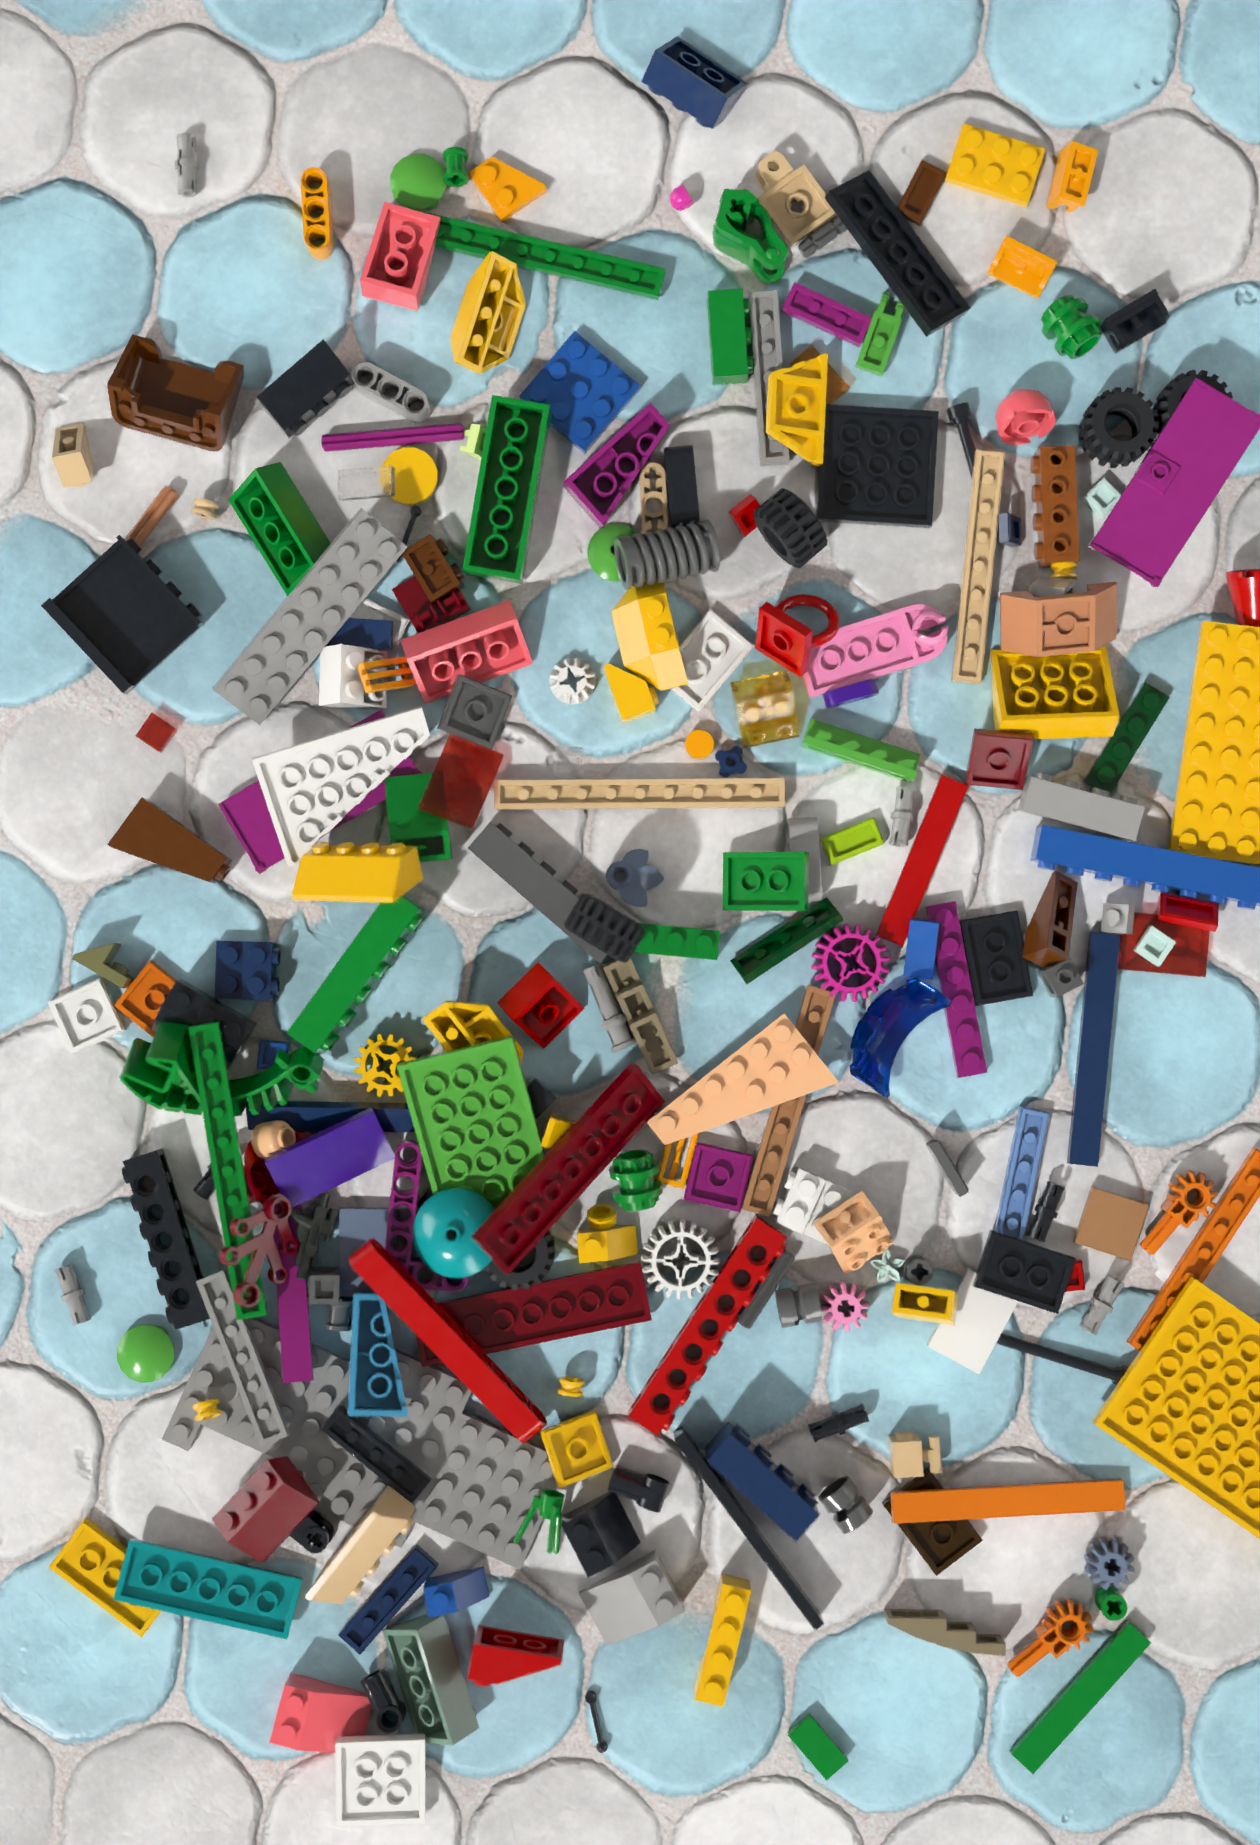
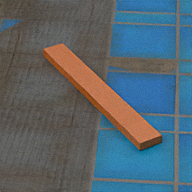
(1206, 1245)
(1007, 1501)

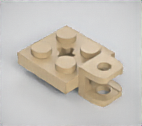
(785, 186)

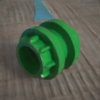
(1073, 329)
(635, 1175)

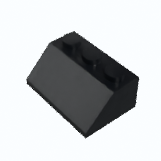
(306, 390)
(194, 1007)

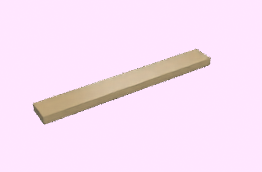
(978, 566)

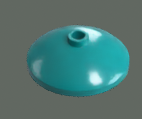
(455, 1210)

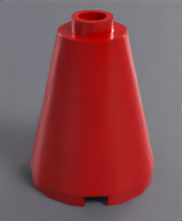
(1245, 595)

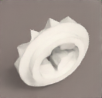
(584, 687)

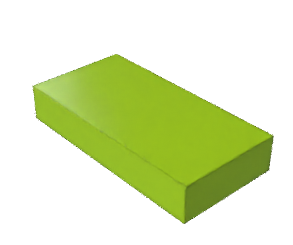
(852, 841)

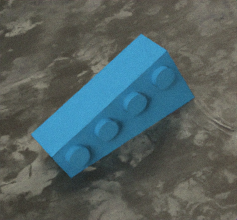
(373, 1369)

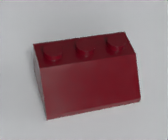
(266, 1509)

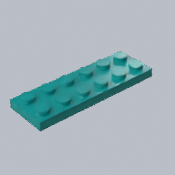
(208, 1588)

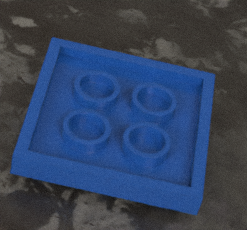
(582, 390)

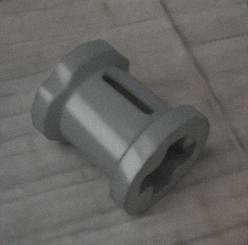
(923, 1277)
(340, 1315)

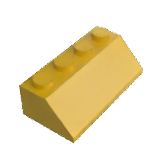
(357, 872)

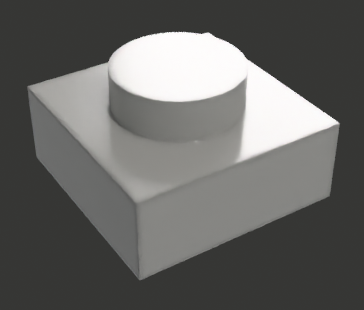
(1117, 918)

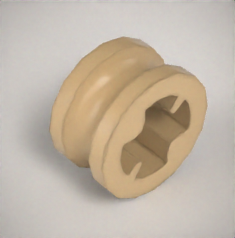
(205, 508)

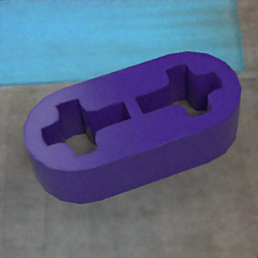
(850, 693)

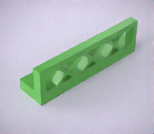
(861, 750)

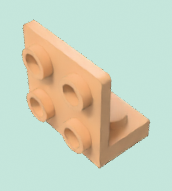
(854, 1232)

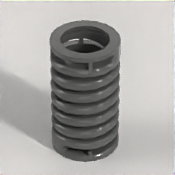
(666, 558)

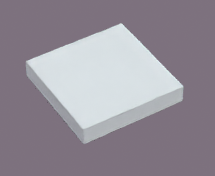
(86, 1016)

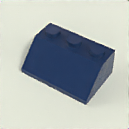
(693, 82)

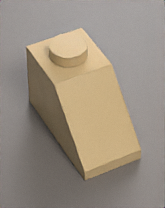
(72, 455)

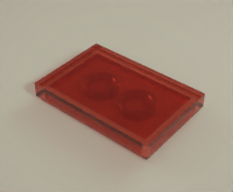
(461, 782)
(1186, 957)

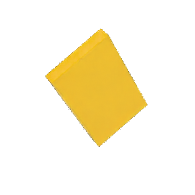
(93, 1566)

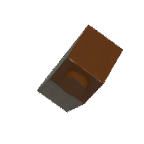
(1051, 925)

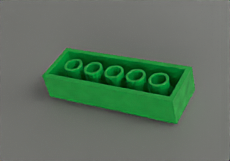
(507, 489)
(355, 973)

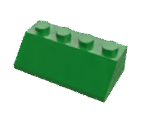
(279, 523)

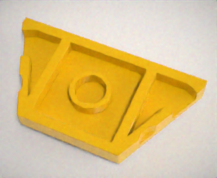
(798, 407)

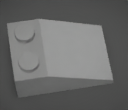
(633, 1599)

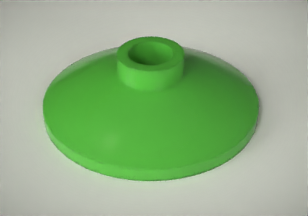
(599, 550)

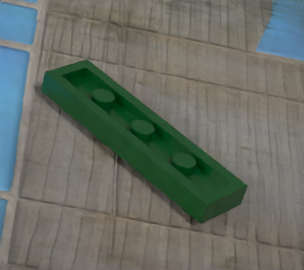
(1126, 738)
(786, 940)

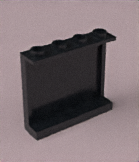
(124, 614)

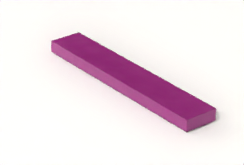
(293, 1316)

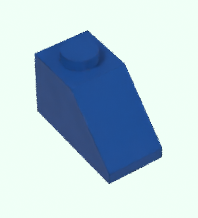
(455, 1591)

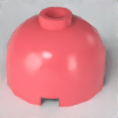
(1024, 416)

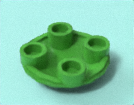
(418, 182)
(145, 1353)

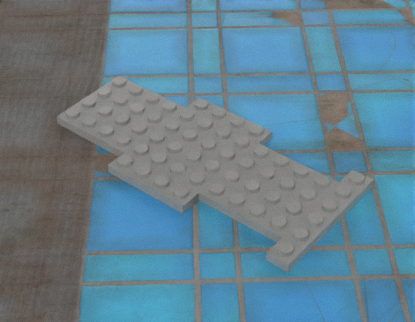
(477, 1470)

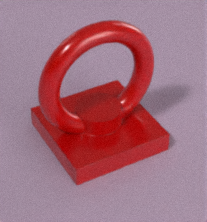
(789, 640)

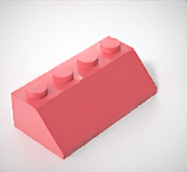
(473, 646)

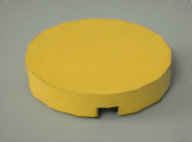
(414, 475)

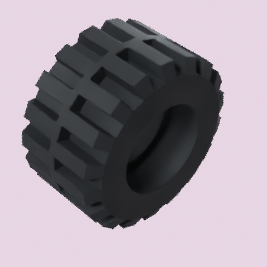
(1170, 396)
(1132, 409)
(790, 528)
(604, 927)
(528, 1274)

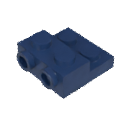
(246, 970)

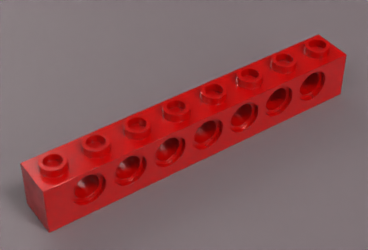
(661, 1417)

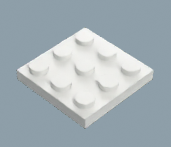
(380, 1780)

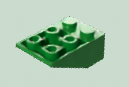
(412, 825)

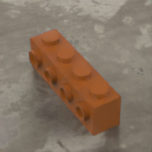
(1055, 504)

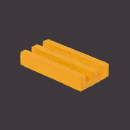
(403, 671)
(670, 1181)

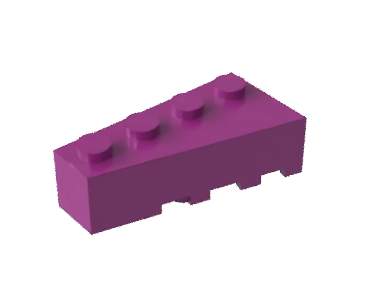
(612, 469)

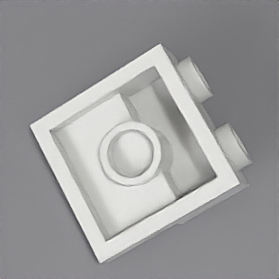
(806, 1201)

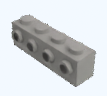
(1081, 808)

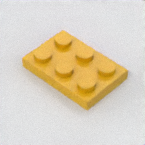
(995, 165)

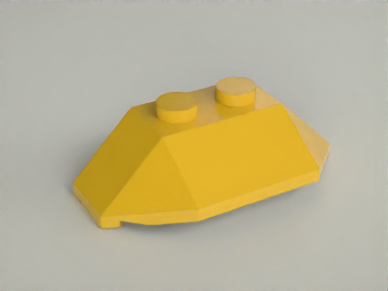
(488, 315)
(649, 636)
(466, 1024)

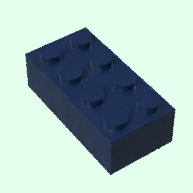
(762, 1480)

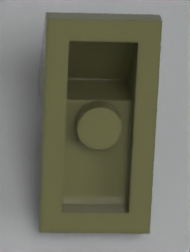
(100, 961)

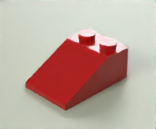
(509, 1655)

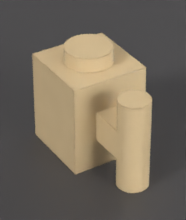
(908, 1455)

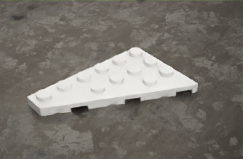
(322, 779)

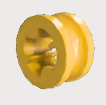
(1064, 570)
(571, 1386)
(207, 1410)

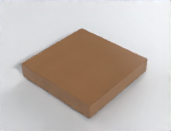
(1110, 1223)

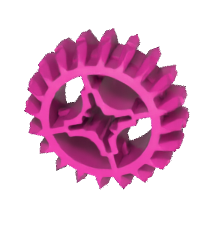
(872, 975)

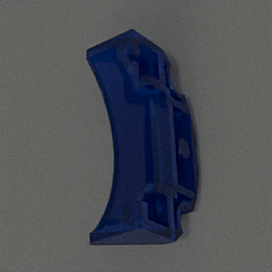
(887, 1026)

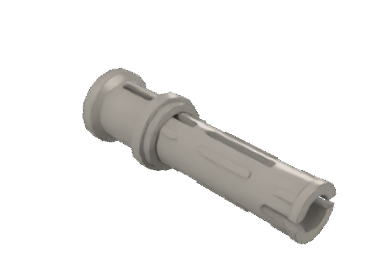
(613, 1021)

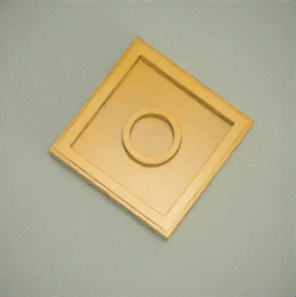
(576, 1448)

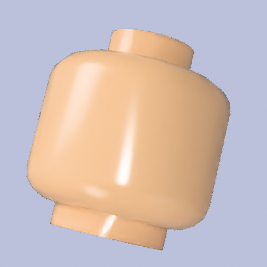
(271, 1137)

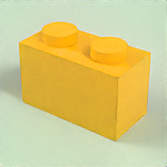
(925, 1304)

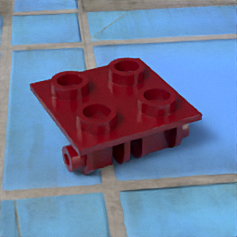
(425, 614)

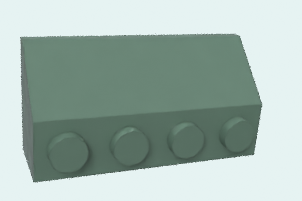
(431, 1679)

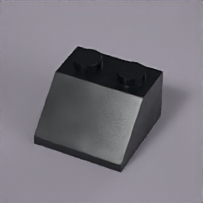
(600, 1533)

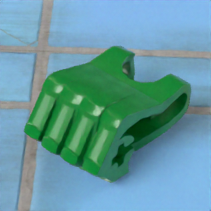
(731, 237)

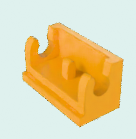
(1072, 176)
(1022, 267)

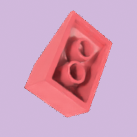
(400, 256)
(317, 1713)

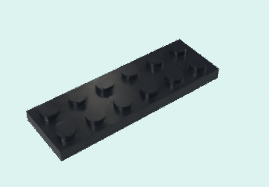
(897, 252)

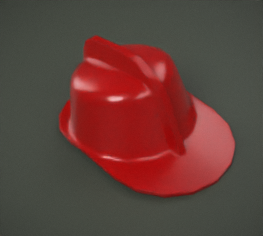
(257, 1176)

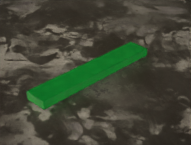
(1080, 1697)

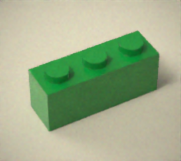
(729, 336)
(679, 942)

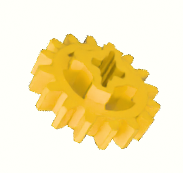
(377, 1054)

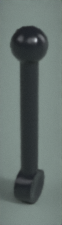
(415, 512)
(591, 1698)

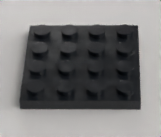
(878, 466)

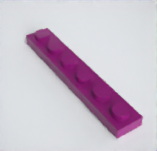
(956, 986)

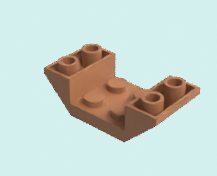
(1058, 622)

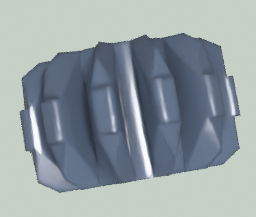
(1114, 1573)

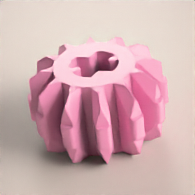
(853, 1298)

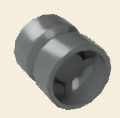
(798, 1305)
(848, 1508)

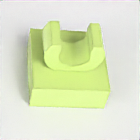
(475, 441)

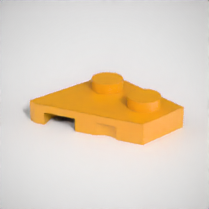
(505, 187)

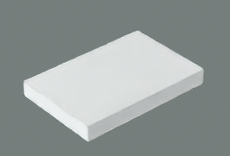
(709, 658)
(977, 1325)

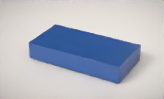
(921, 948)

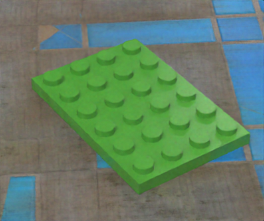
(473, 1118)

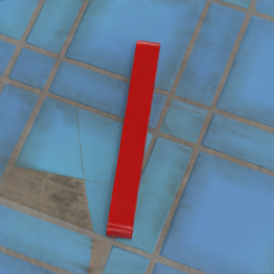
(447, 1340)

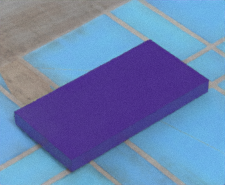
(330, 1157)

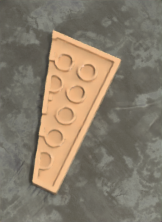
(759, 1075)

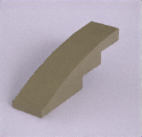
(640, 1015)
(934, 1628)

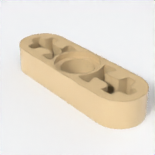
(644, 497)

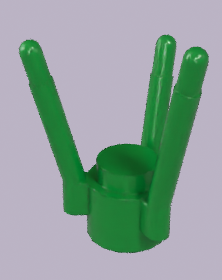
(550, 1507)

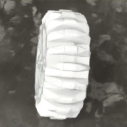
(694, 1260)

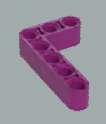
(405, 1226)

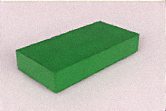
(817, 1746)

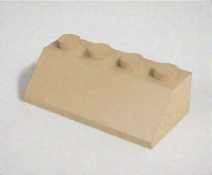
(362, 1548)

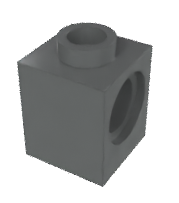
(1060, 978)
(323, 1285)

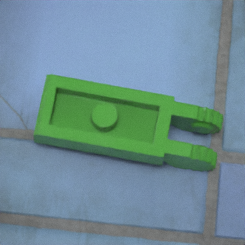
(880, 338)

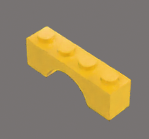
(723, 1640)

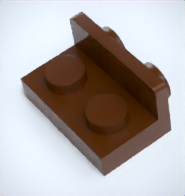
(432, 568)

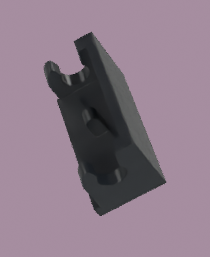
(1134, 321)

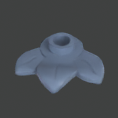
(638, 878)

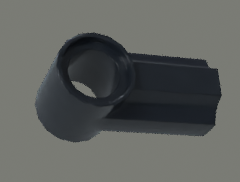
(647, 1490)
(383, 1698)

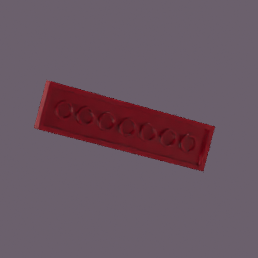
(568, 1169)
(549, 1310)

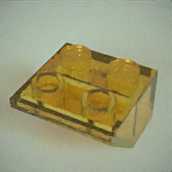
(765, 709)

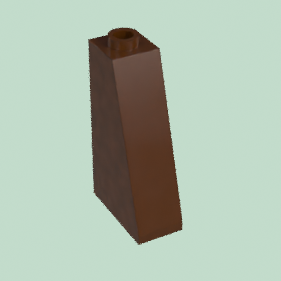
(167, 842)

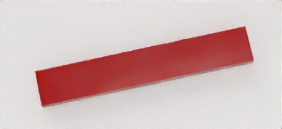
(921, 860)

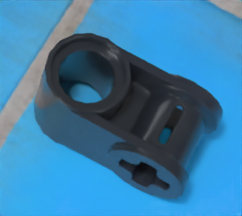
(306, 1531)

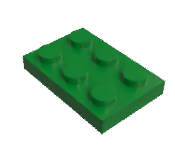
(766, 881)

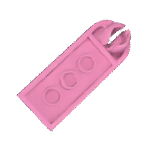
(875, 648)

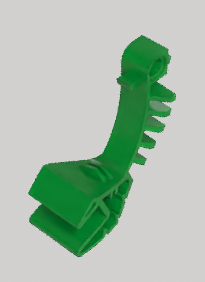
(167, 1077)

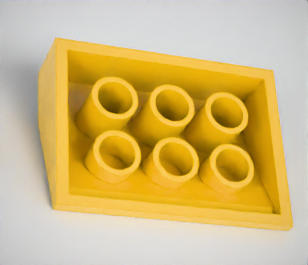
(1054, 694)

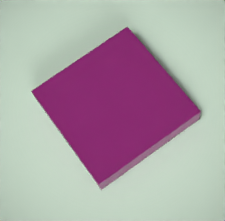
(718, 1176)

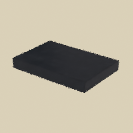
(995, 958)
(1024, 1271)

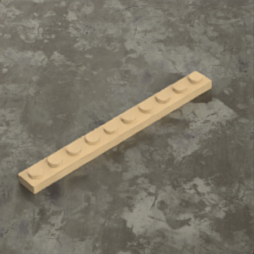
(639, 794)

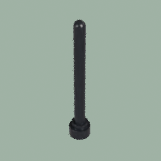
(959, 415)
(1114, 1374)

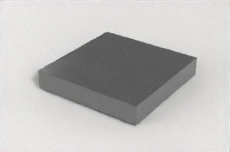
(474, 711)

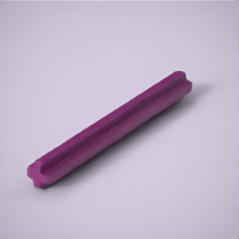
(392, 437)

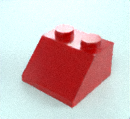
(540, 1005)

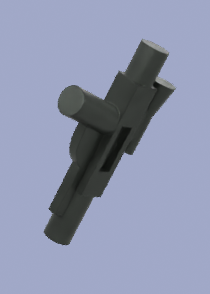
(310, 1230)

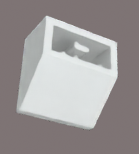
(340, 678)

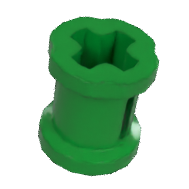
(455, 167)
(1115, 1612)

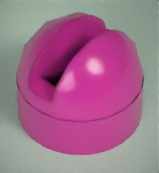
(680, 198)

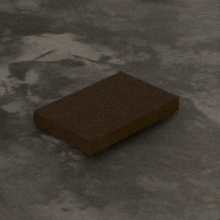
(937, 1541)

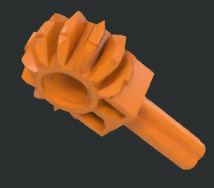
(1179, 1210)
(1052, 1637)

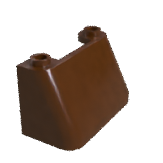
(173, 397)

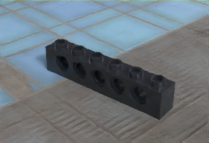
(173, 1222)

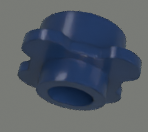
(726, 768)

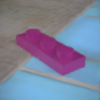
(826, 314)

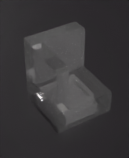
(568, 762)

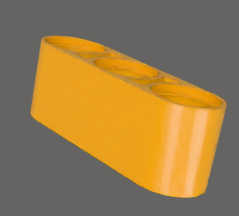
(317, 200)

